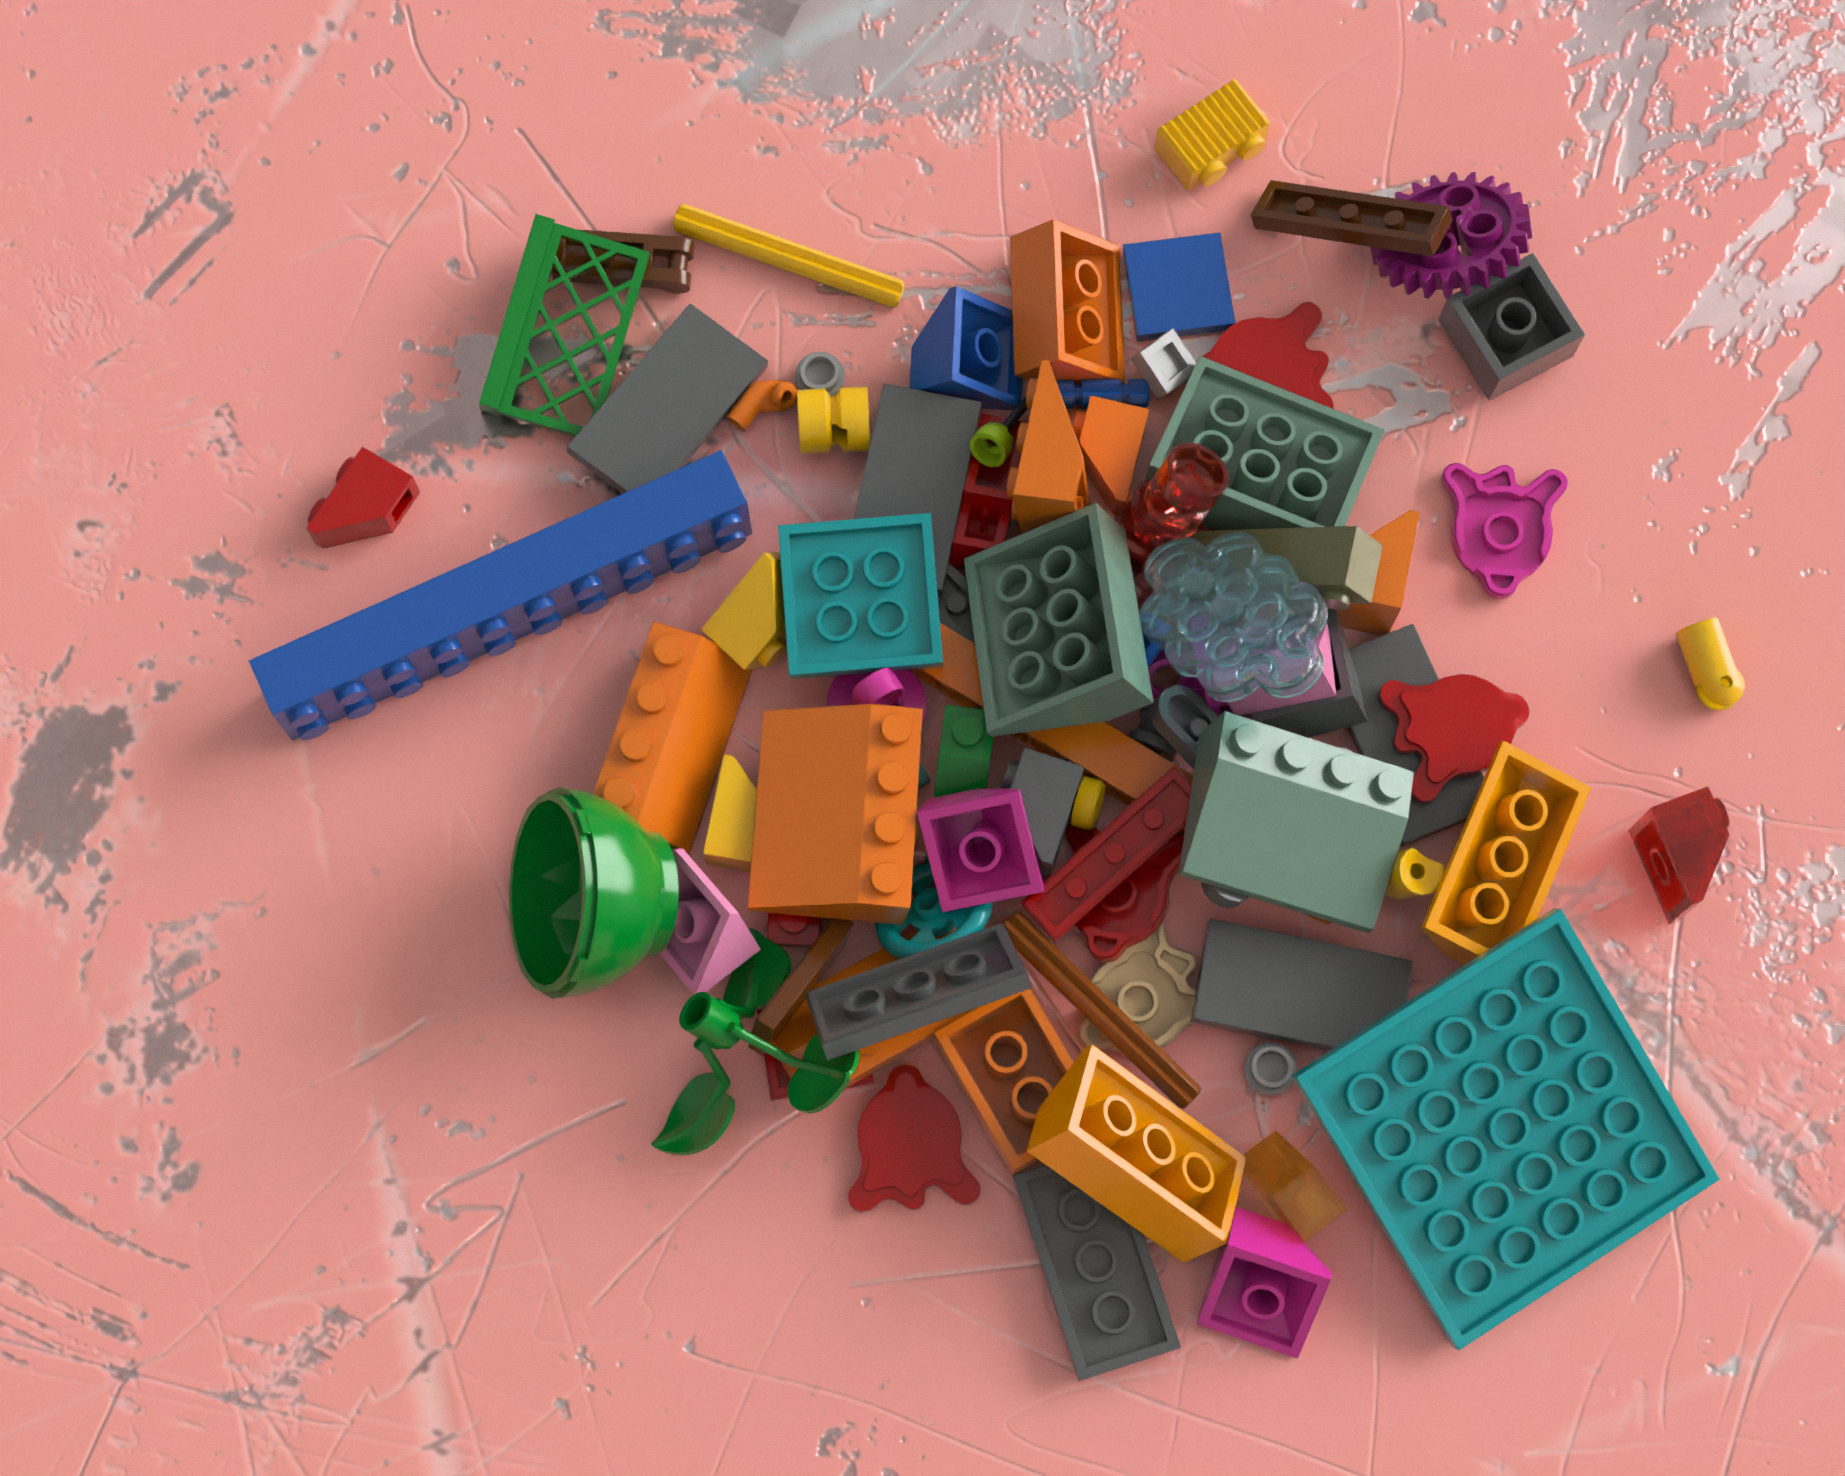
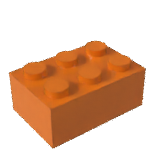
(1006, 1068)

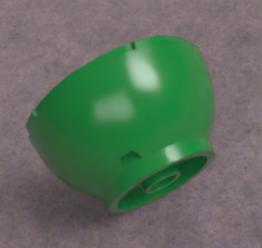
(587, 893)

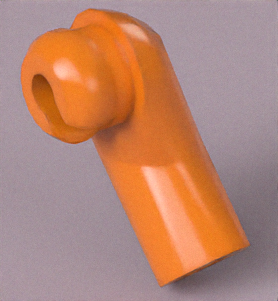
(762, 398)

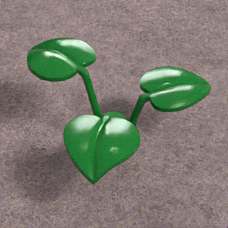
(703, 1106)

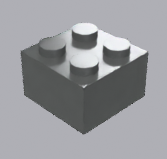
(1511, 328)

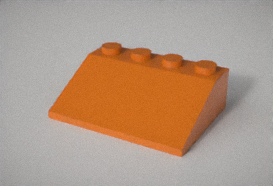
(836, 812)

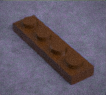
(1352, 218)

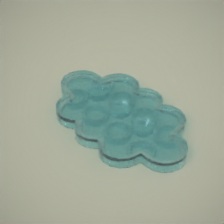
(1233, 617)

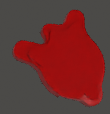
(1277, 352)
(1451, 727)
(1135, 906)
(910, 1143)

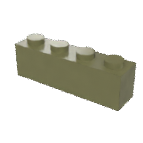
(1334, 560)

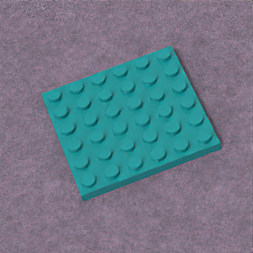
(1506, 1128)

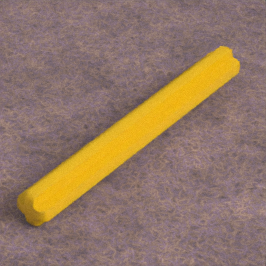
(788, 255)

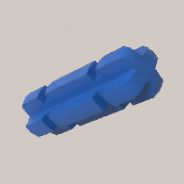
(1134, 392)

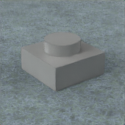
(1164, 363)

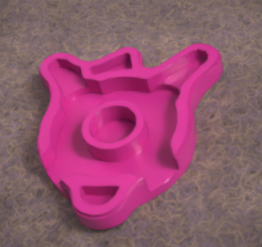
(1499, 526)

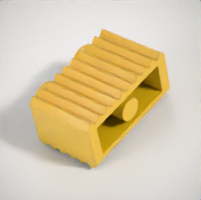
(1212, 136)

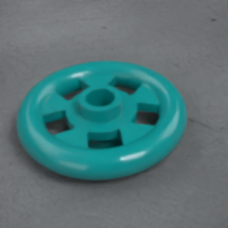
(929, 919)

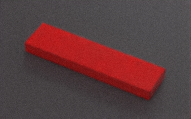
(1111, 855)

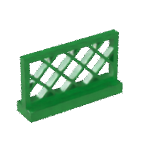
(523, 314)

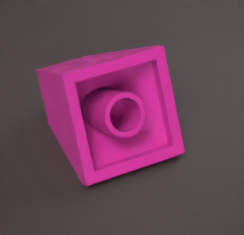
(979, 847)
(1264, 1285)

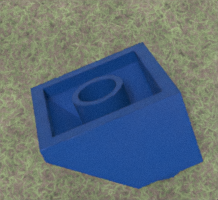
(967, 352)

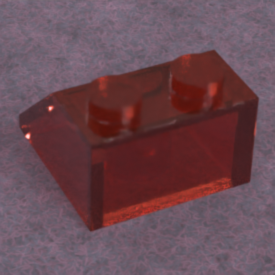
(1681, 848)

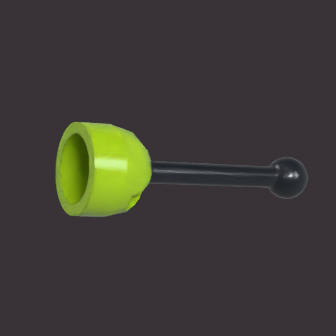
(999, 436)

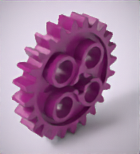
(1486, 224)

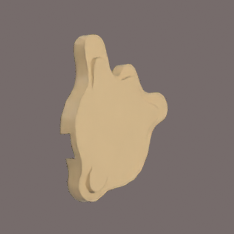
(1149, 988)

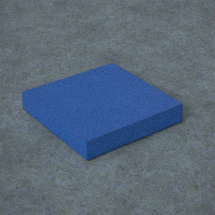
(1178, 286)

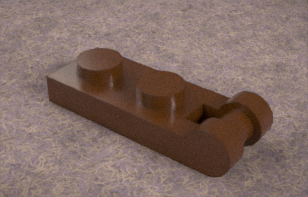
(621, 269)

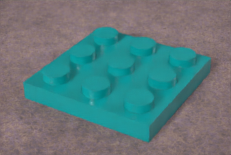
(860, 595)

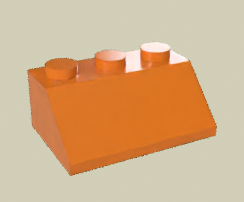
(1066, 304)

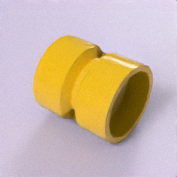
(833, 420)

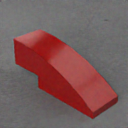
(985, 504)

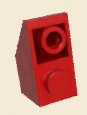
(364, 503)

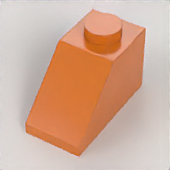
(1110, 446)

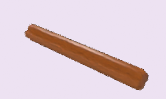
(1101, 1011)

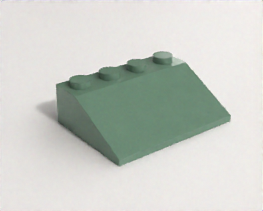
(1282, 452)
(1058, 626)
(1294, 821)

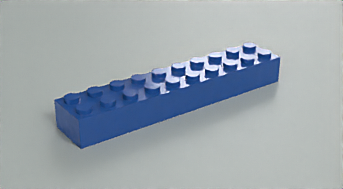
(503, 597)

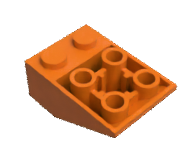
(1051, 464)

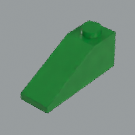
(963, 752)

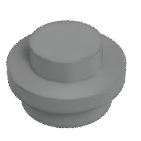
(820, 371)
(1270, 1068)

